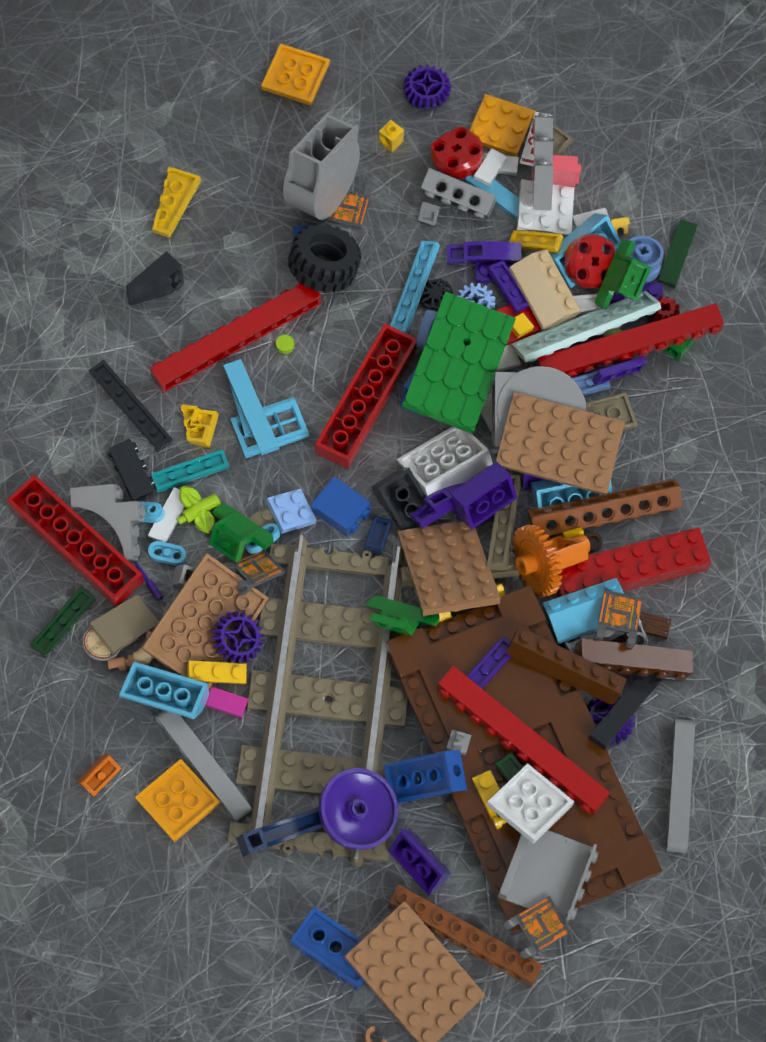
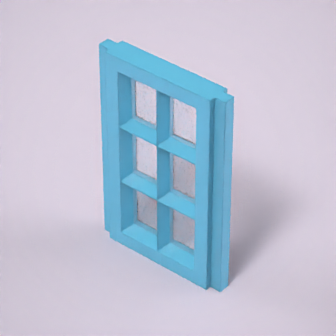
(284, 421)

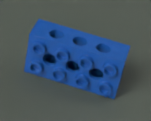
(446, 768)
(320, 951)

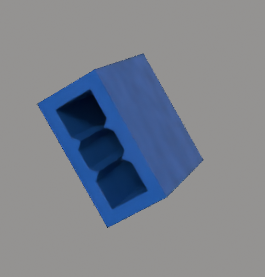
(341, 507)

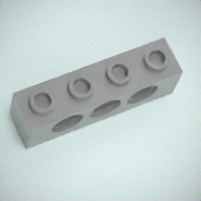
(435, 178)

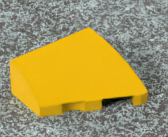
(199, 425)

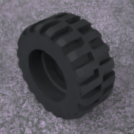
(323, 274)

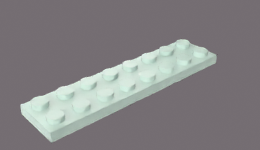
(585, 326)

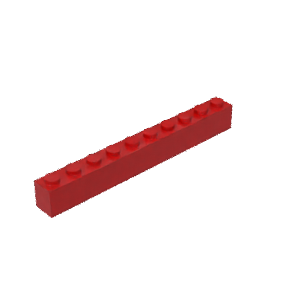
(234, 336)
(636, 341)
(522, 740)

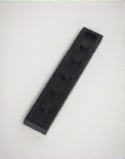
(130, 406)
(623, 710)

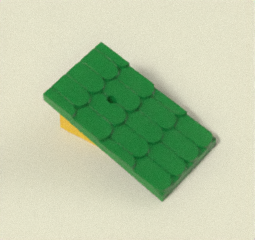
(458, 362)

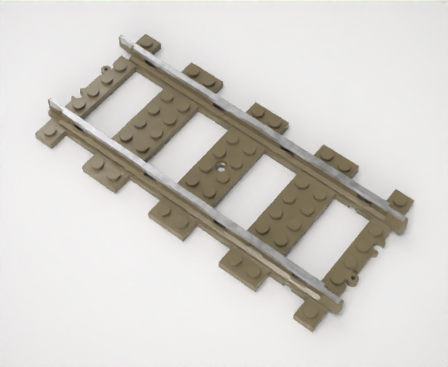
(281, 693)

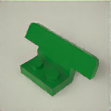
(623, 276)
(235, 531)
(398, 615)

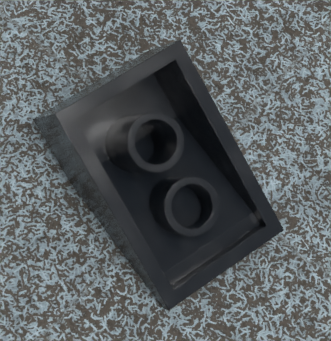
(156, 280)
(400, 497)

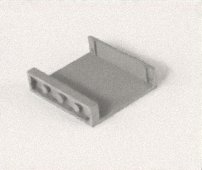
(548, 868)

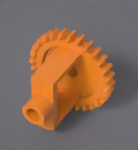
(543, 559)

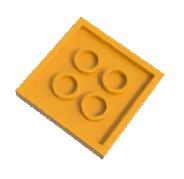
(295, 74)
(502, 125)
(177, 800)

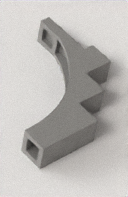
(543, 161)

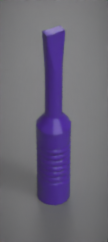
(150, 584)

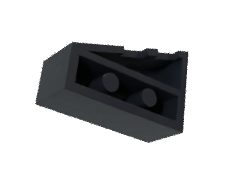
(131, 469)

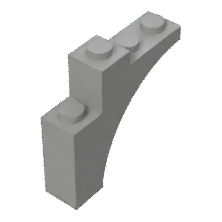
(121, 515)

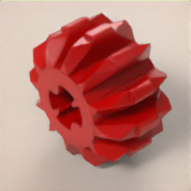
(667, 310)

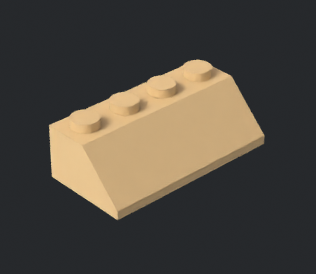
(544, 289)

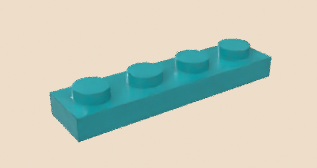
(190, 470)

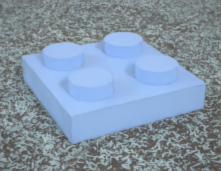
(291, 511)

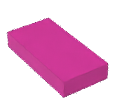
(226, 702)

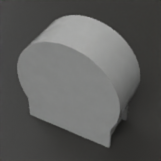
(322, 167)
(537, 382)

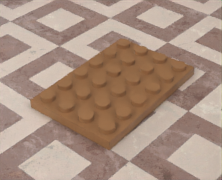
(560, 443)
(448, 568)
(188, 623)
(414, 975)

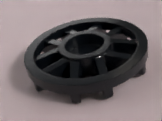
(435, 294)

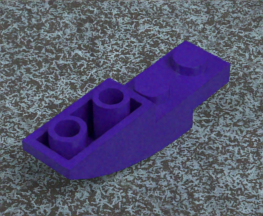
(484, 252)
(435, 506)

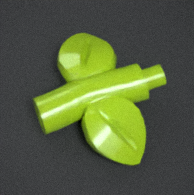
(197, 509)

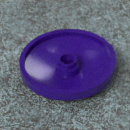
(358, 809)

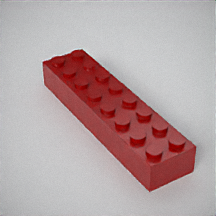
(366, 396)
(75, 541)
(640, 563)

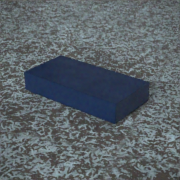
(378, 535)

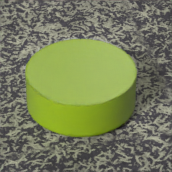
(285, 344)

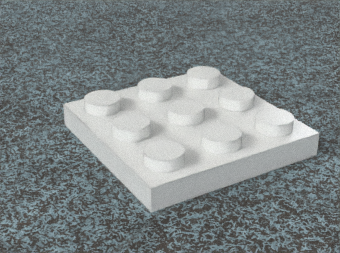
(547, 221)
(530, 803)

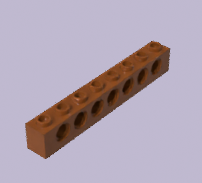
(595, 505)
(469, 937)

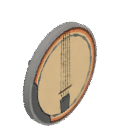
(95, 648)

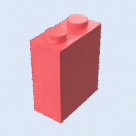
(565, 170)

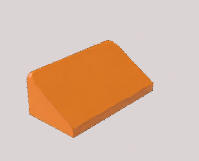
(99, 774)

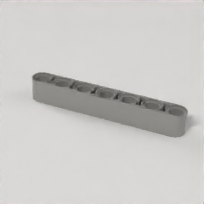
(204, 764)
(680, 786)

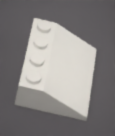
(446, 460)

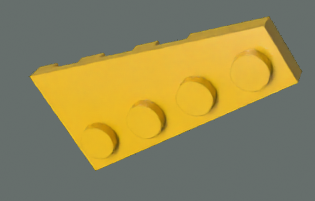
(177, 194)

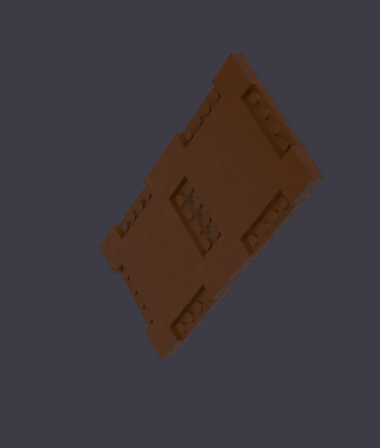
(548, 708)

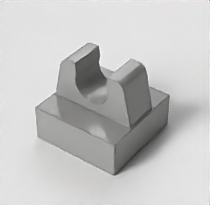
(429, 213)
(458, 741)

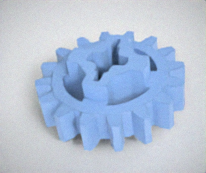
(478, 295)

